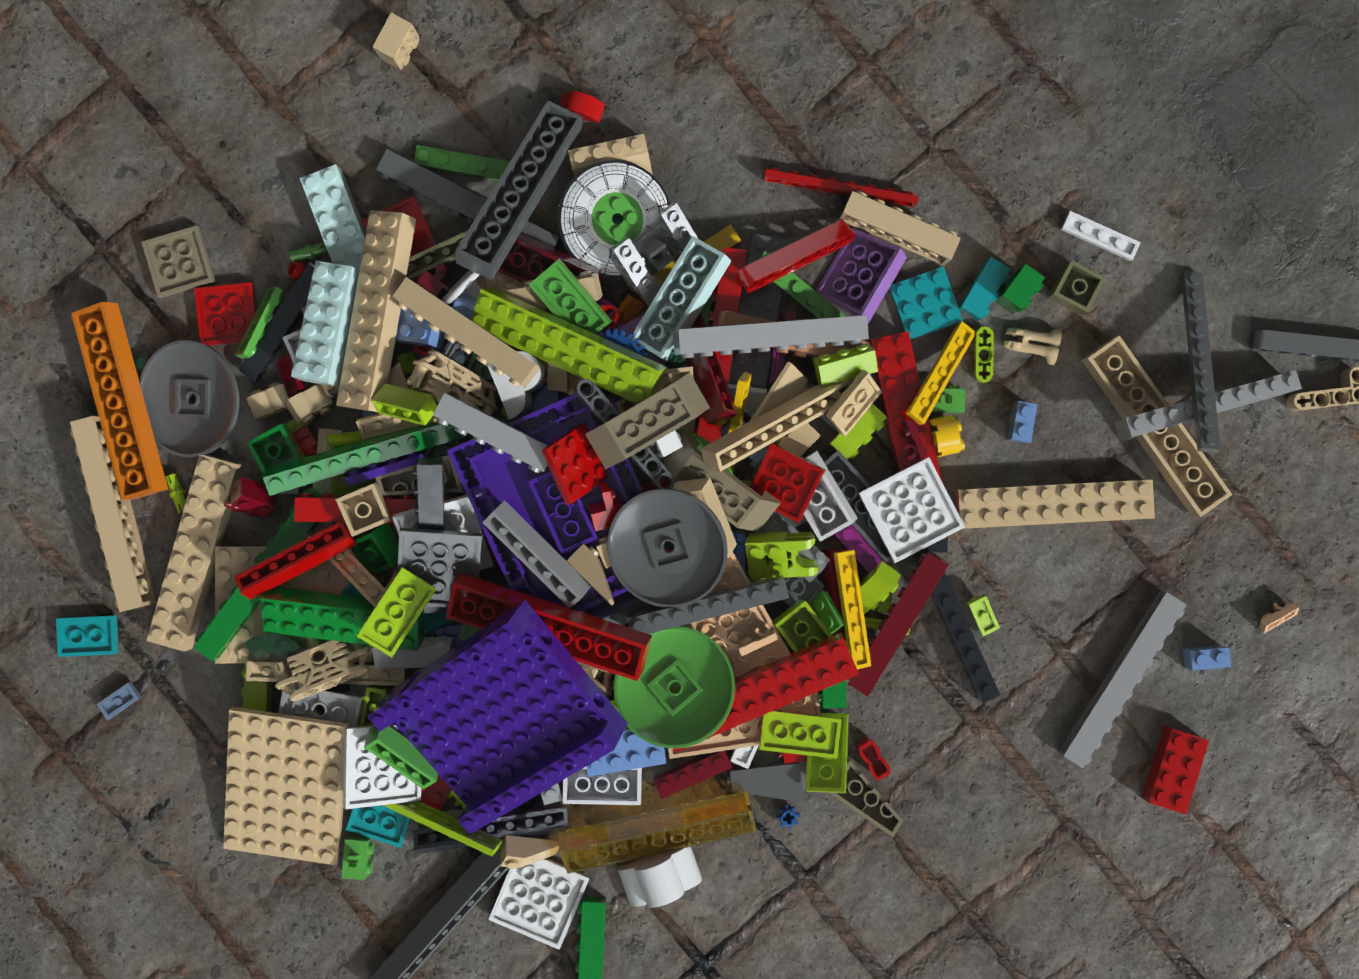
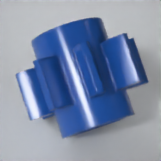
(782, 816)

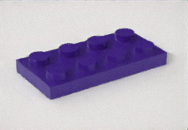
(382, 468)

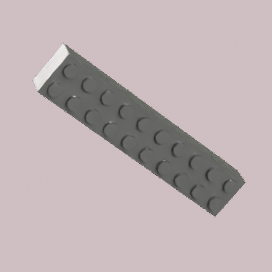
(518, 190)

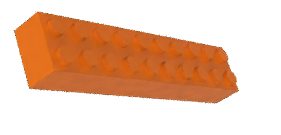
(119, 400)

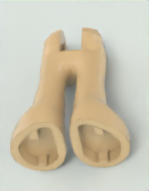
(1022, 345)

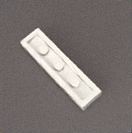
(1100, 236)

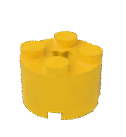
(946, 435)

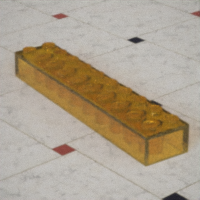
(656, 832)

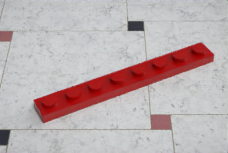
(832, 185)

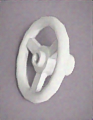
(466, 284)

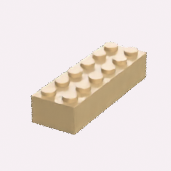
(900, 228)

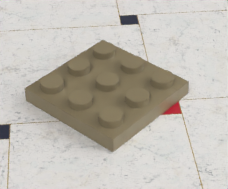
(178, 261)

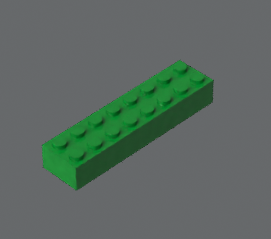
(324, 616)

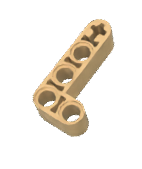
(1327, 397)

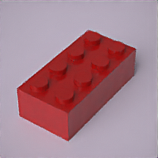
(1175, 769)

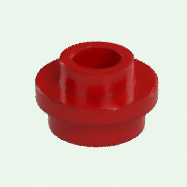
(296, 269)

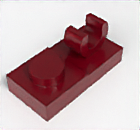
(292, 385)
(910, 431)

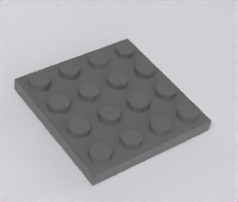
(439, 558)

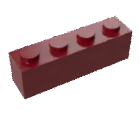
(691, 773)

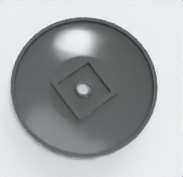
(167, 389)
(650, 569)

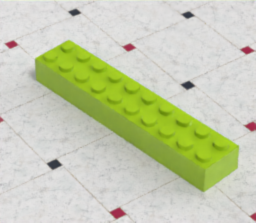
(567, 345)

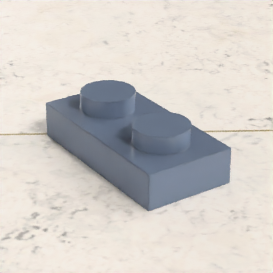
(119, 701)

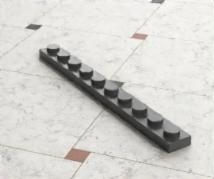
(1200, 362)

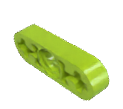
(979, 340)

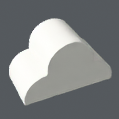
(519, 399)
(660, 878)

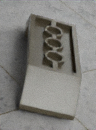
(647, 421)
(739, 502)

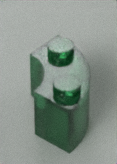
(274, 643)

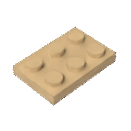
(853, 403)

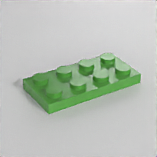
(568, 298)

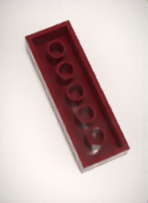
(531, 258)

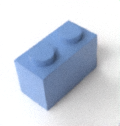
(1022, 422)
(1206, 657)

